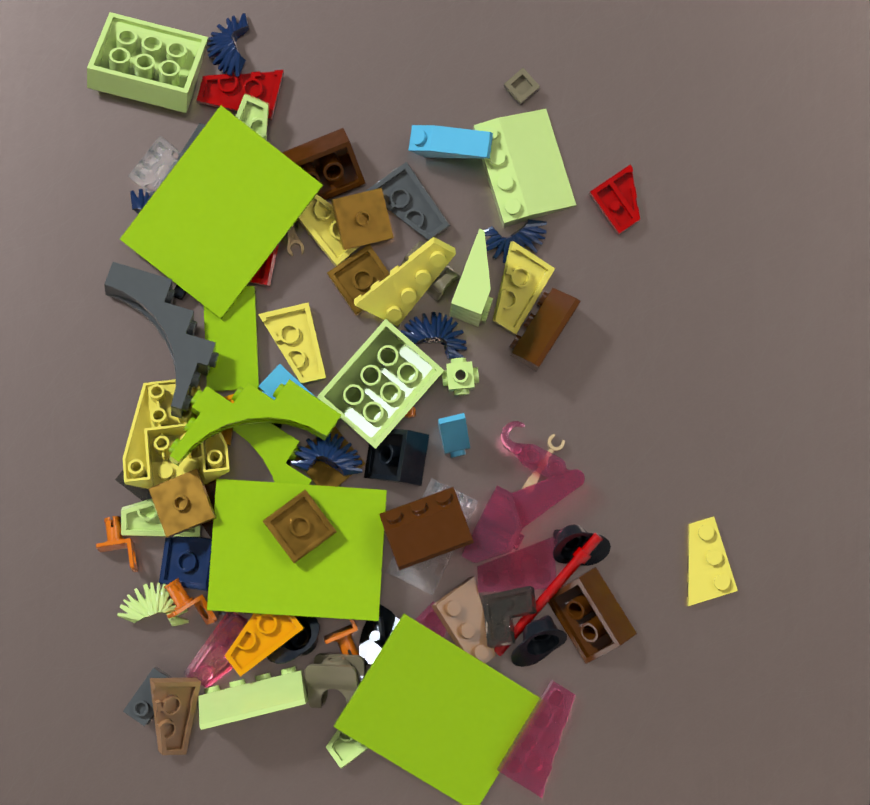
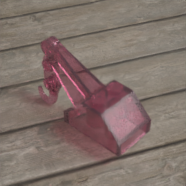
(510, 512)

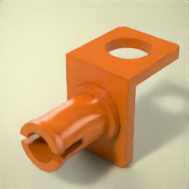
(116, 541)
(183, 602)
(344, 638)

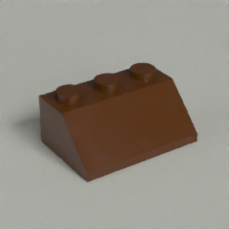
(330, 162)
(543, 328)
(426, 528)
(591, 615)

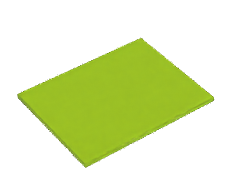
(221, 212)
(330, 581)
(437, 712)

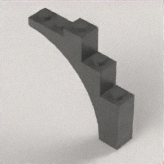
(153, 298)

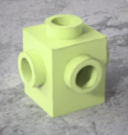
(460, 387)

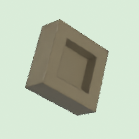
(521, 86)

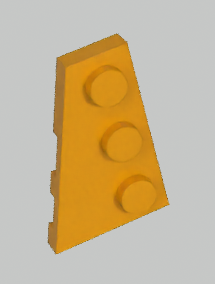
(259, 639)

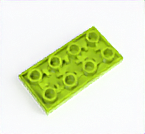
(235, 343)

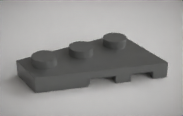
(411, 202)

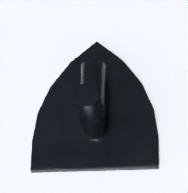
(376, 634)

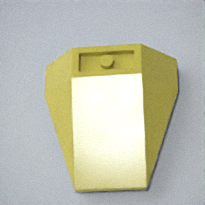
(154, 431)

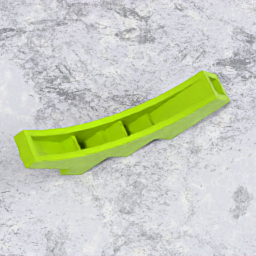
(215, 414)
(275, 449)

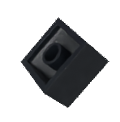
(398, 458)

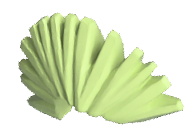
(150, 605)

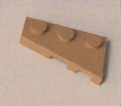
(464, 619)
(174, 712)

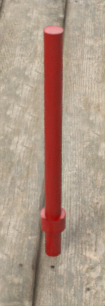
(580, 557)

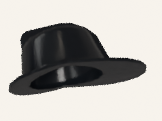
(573, 536)
(539, 641)
(300, 644)

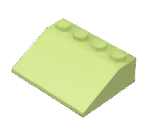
(146, 62)
(525, 168)
(472, 299)
(380, 383)
(253, 698)

